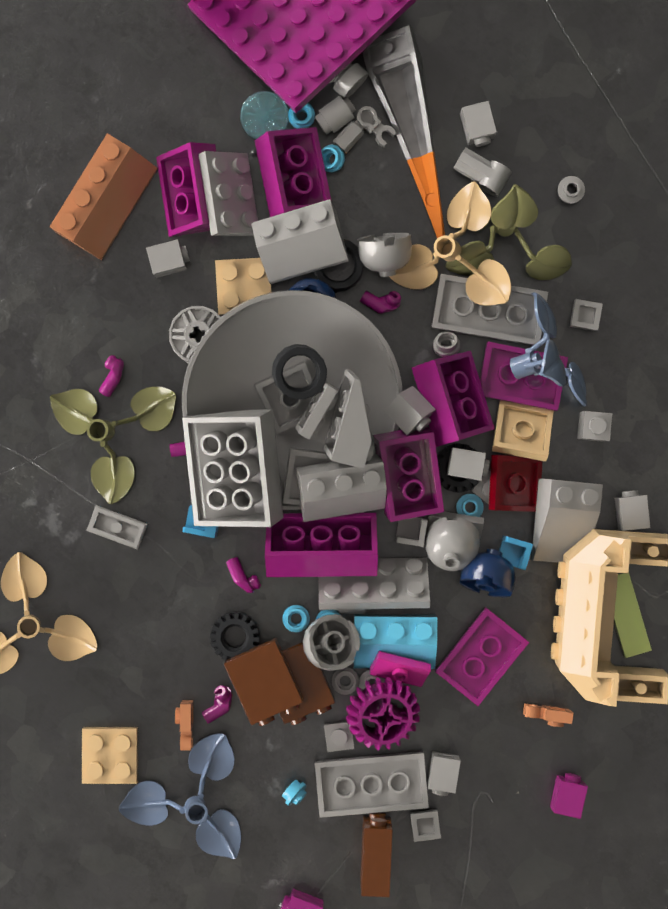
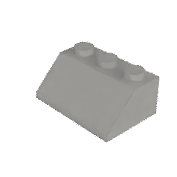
(300, 241)
(341, 489)

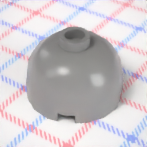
(385, 252)
(452, 543)
(331, 642)

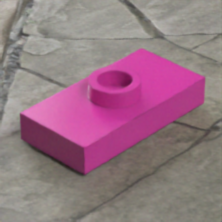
(401, 668)

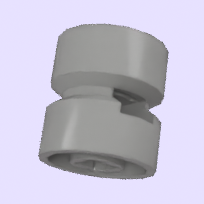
(349, 80)

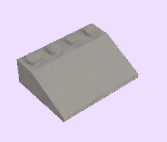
(233, 468)

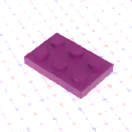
(501, 384)
(481, 656)

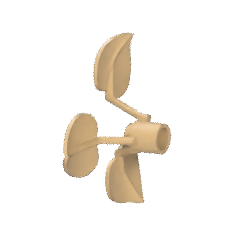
(489, 283)
(70, 635)

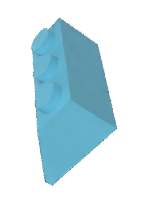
(397, 634)

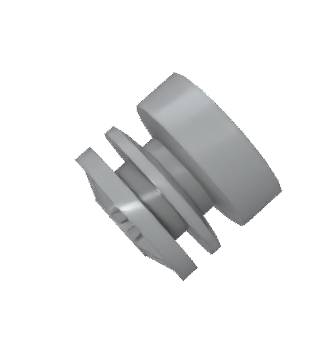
(185, 326)

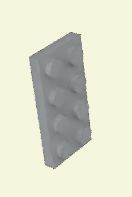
(504, 322)
(398, 585)
(371, 784)

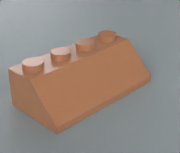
(104, 197)

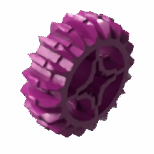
(391, 724)

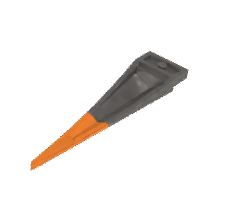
(400, 84)

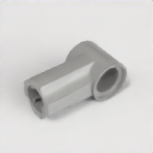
(489, 175)

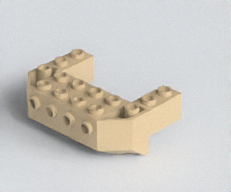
(588, 612)

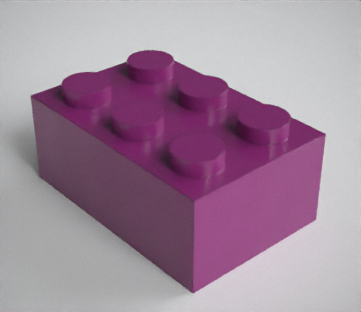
(456, 394)
(410, 474)

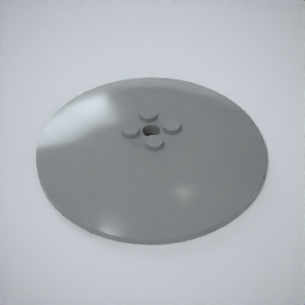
(238, 351)

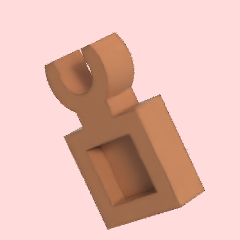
(554, 715)
(185, 717)

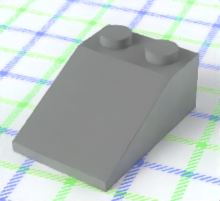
(349, 432)
(563, 516)

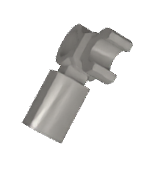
(367, 120)

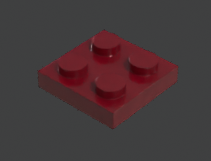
(514, 483)

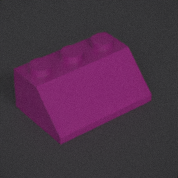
(292, 169)
(184, 189)

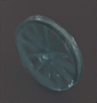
(263, 113)

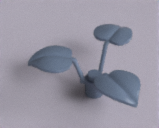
(550, 365)
(215, 834)

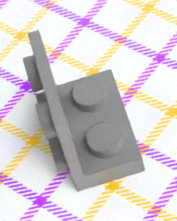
(318, 414)

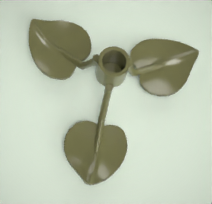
(511, 212)
(75, 411)

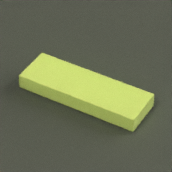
(629, 620)

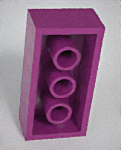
(322, 546)

